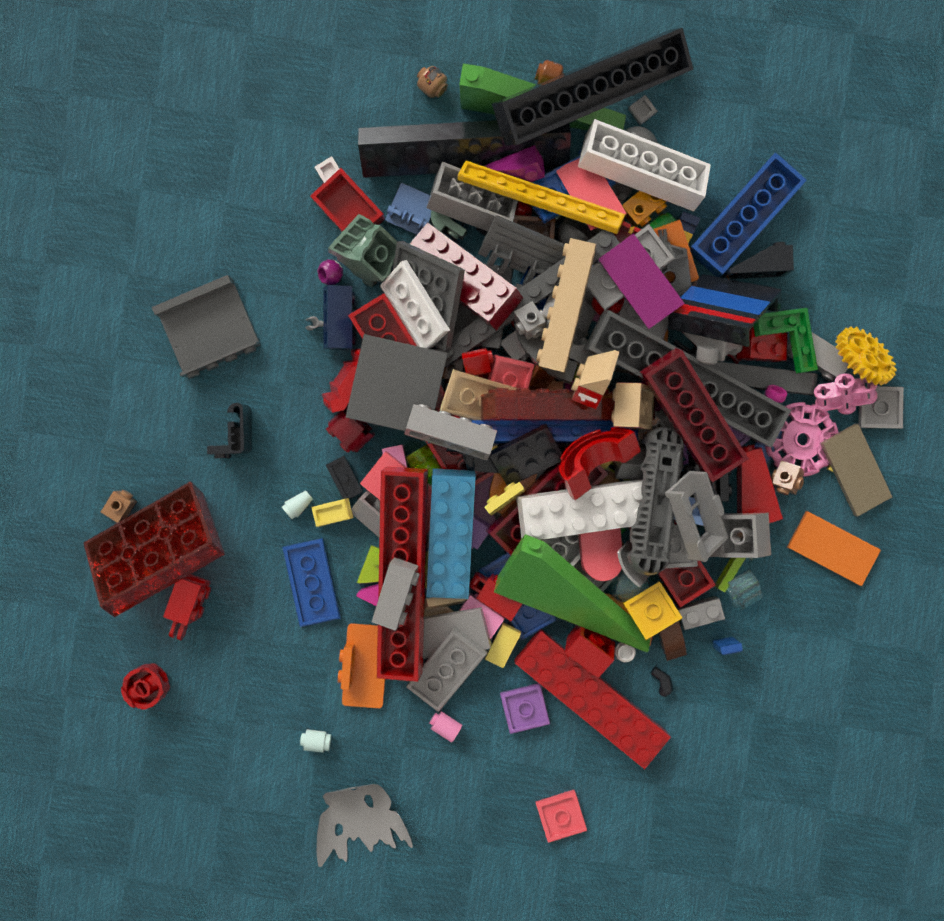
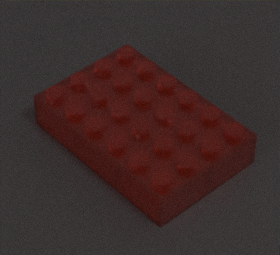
(152, 549)

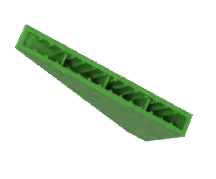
(484, 86)
(552, 585)

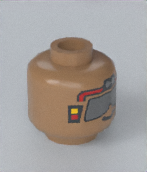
(432, 81)

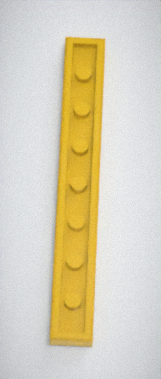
(541, 197)

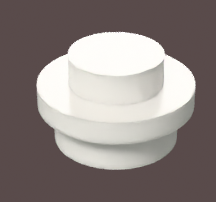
(625, 652)

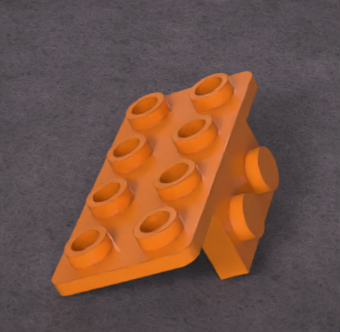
(359, 668)

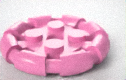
(814, 434)

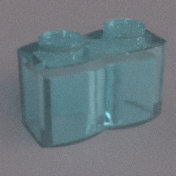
(744, 590)

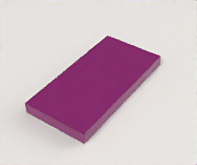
(641, 281)

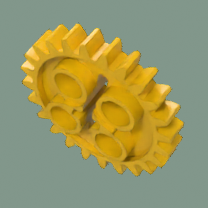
(865, 356)

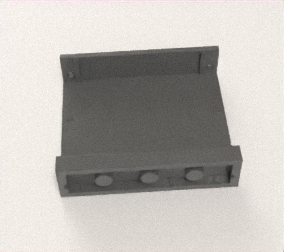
(207, 326)

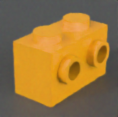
(641, 207)

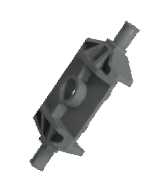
(679, 265)

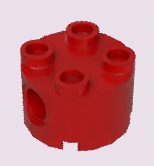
(145, 686)

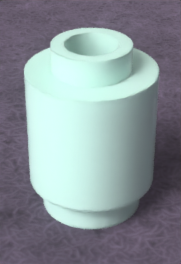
(315, 741)

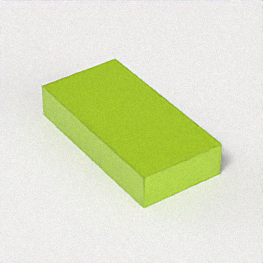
(728, 573)

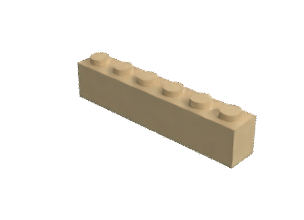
(567, 305)

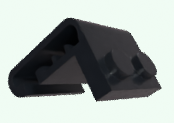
(238, 434)

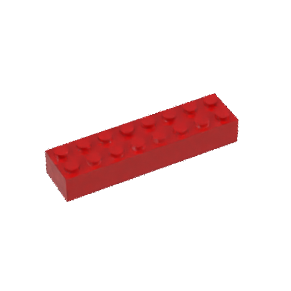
(592, 699)

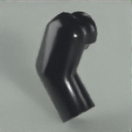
(665, 681)

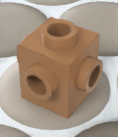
(788, 478)

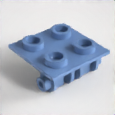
(409, 209)

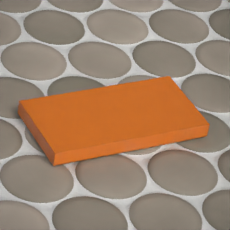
(833, 548)

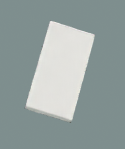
(414, 306)

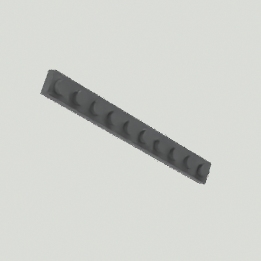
(534, 291)

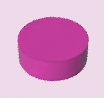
(776, 393)

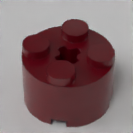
(350, 432)

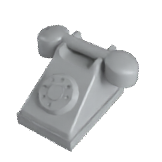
(711, 350)

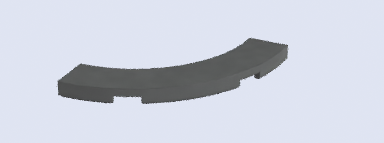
(532, 347)

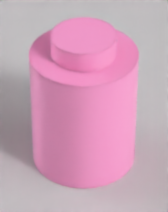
(445, 726)

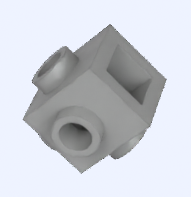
(530, 321)

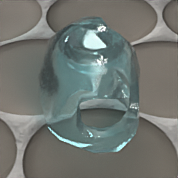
(624, 589)

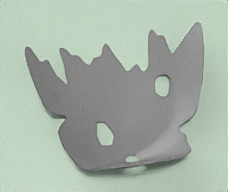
(358, 820)

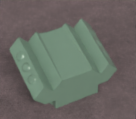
(365, 250)

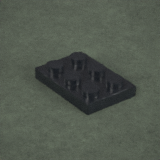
(526, 455)

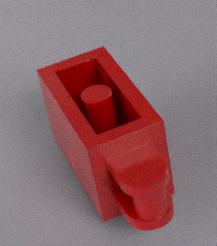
(504, 606)

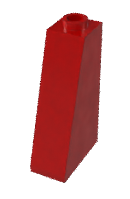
(755, 486)

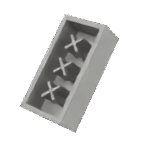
(466, 201)

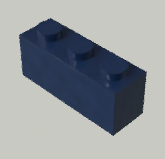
(336, 322)

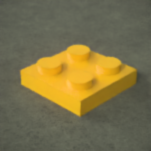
(652, 610)

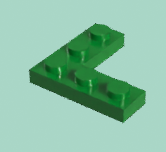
(799, 329)

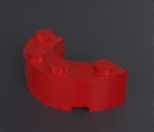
(478, 362)
(592, 451)

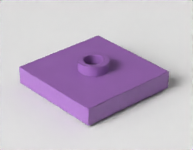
(524, 708)

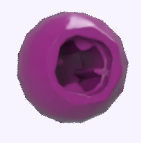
(330, 272)

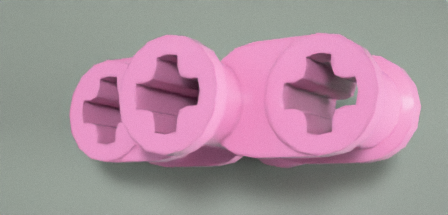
(836, 398)

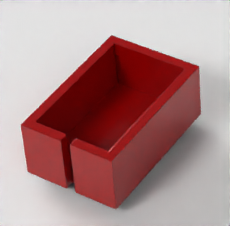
(344, 200)

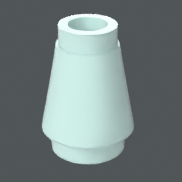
(297, 504)

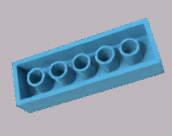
(450, 533)

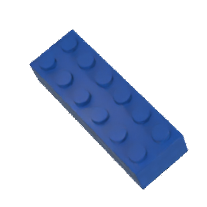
(747, 215)

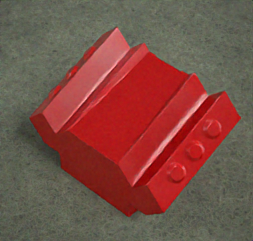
(342, 385)

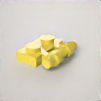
(497, 503)

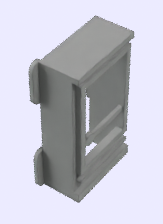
(710, 510)

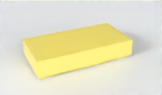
(332, 512)
(503, 645)

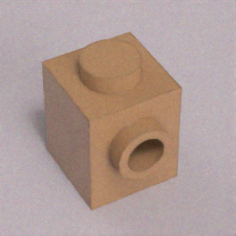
(119, 505)

